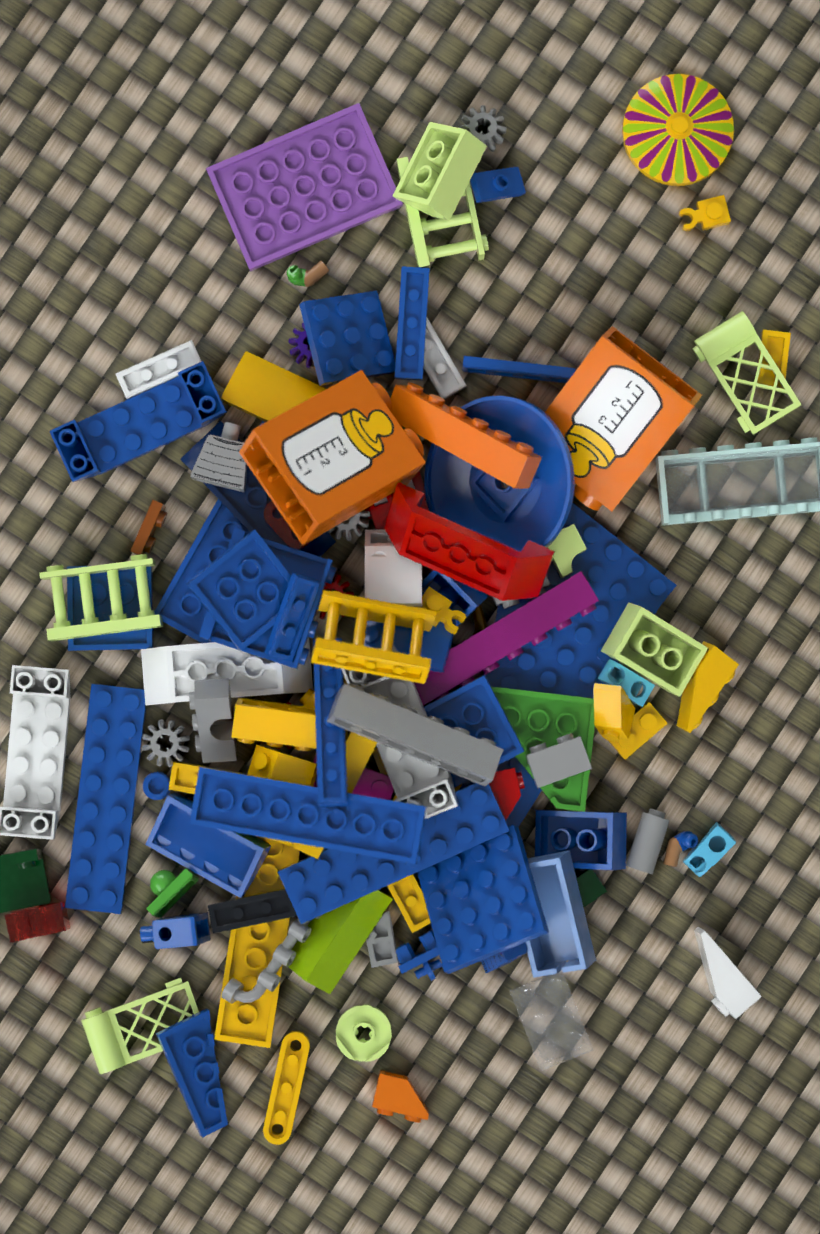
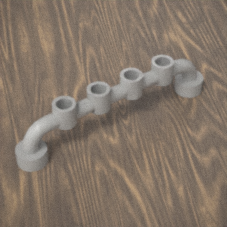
(268, 978)

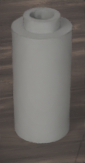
(648, 841)

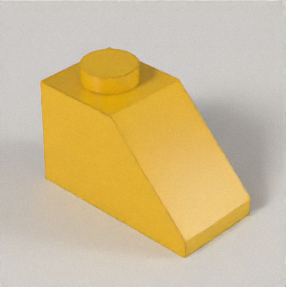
(612, 712)

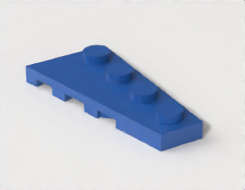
(194, 1065)

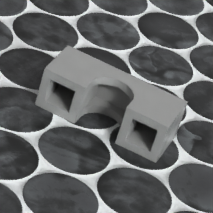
(212, 703)

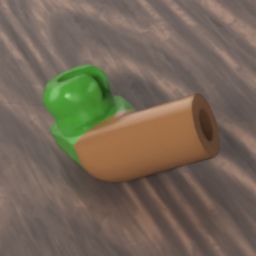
(306, 277)

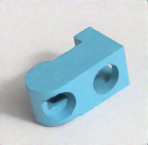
(618, 675)
(709, 850)

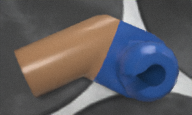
(677, 845)

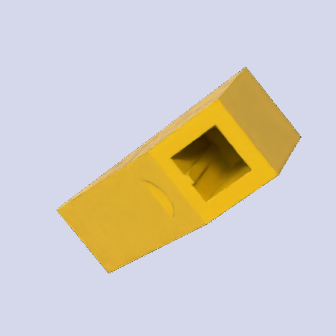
(704, 686)

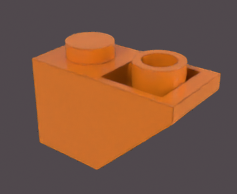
(398, 1095)

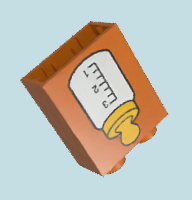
(617, 417)
(333, 456)

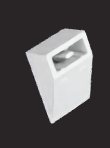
(388, 574)

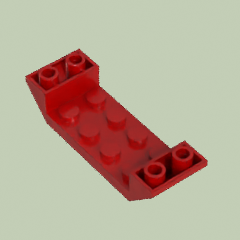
(463, 552)

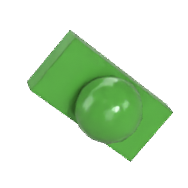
(169, 890)

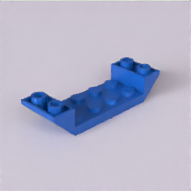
(139, 424)

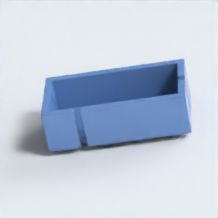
(564, 917)

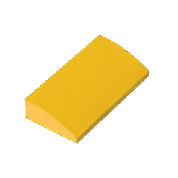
(266, 388)

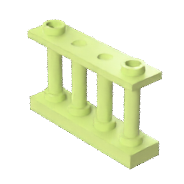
(421, 227)
(90, 624)

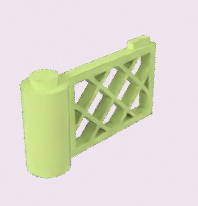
(724, 343)
(105, 1032)

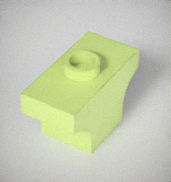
(566, 547)

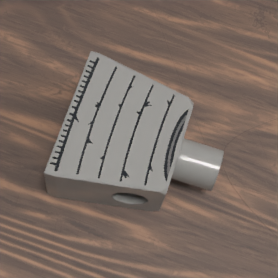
(221, 461)

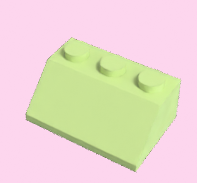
(440, 170)

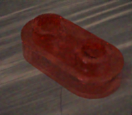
(281, 527)

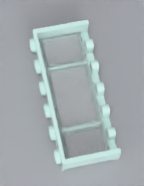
(739, 482)

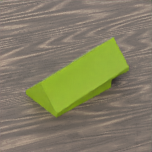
(337, 939)

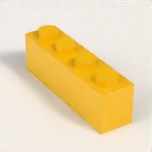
(275, 724)

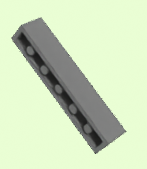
(415, 734)

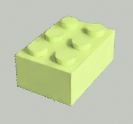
(654, 649)

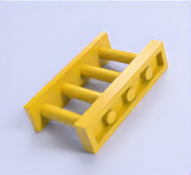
(367, 659)

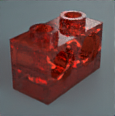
(37, 921)

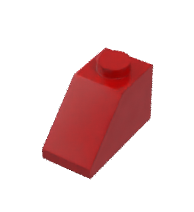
(506, 789)

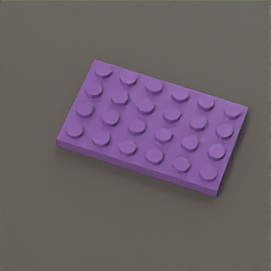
(304, 187)

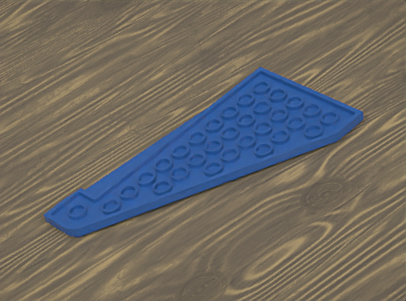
(573, 657)

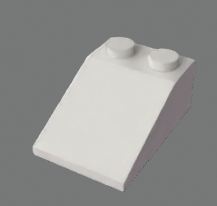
(726, 983)

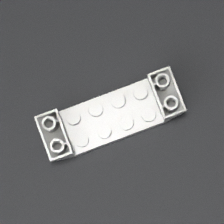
(172, 672)
(36, 752)
(411, 778)

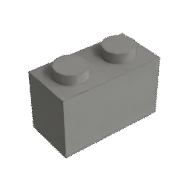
(558, 761)

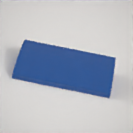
(215, 854)

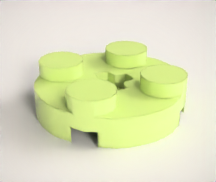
(364, 1016)

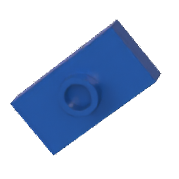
(497, 184)

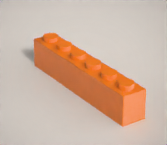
(464, 436)

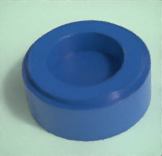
(156, 785)

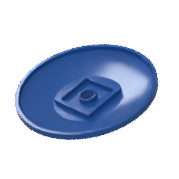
(478, 499)

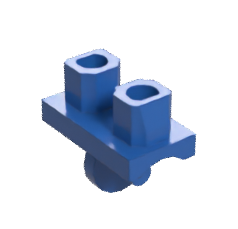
(409, 960)

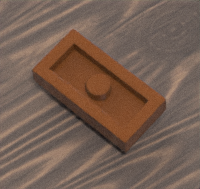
(154, 518)

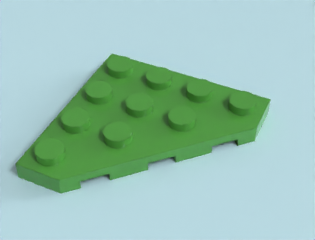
(542, 719)

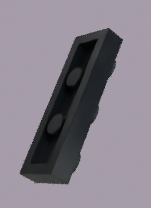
(250, 911)

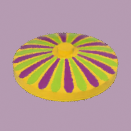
(677, 129)

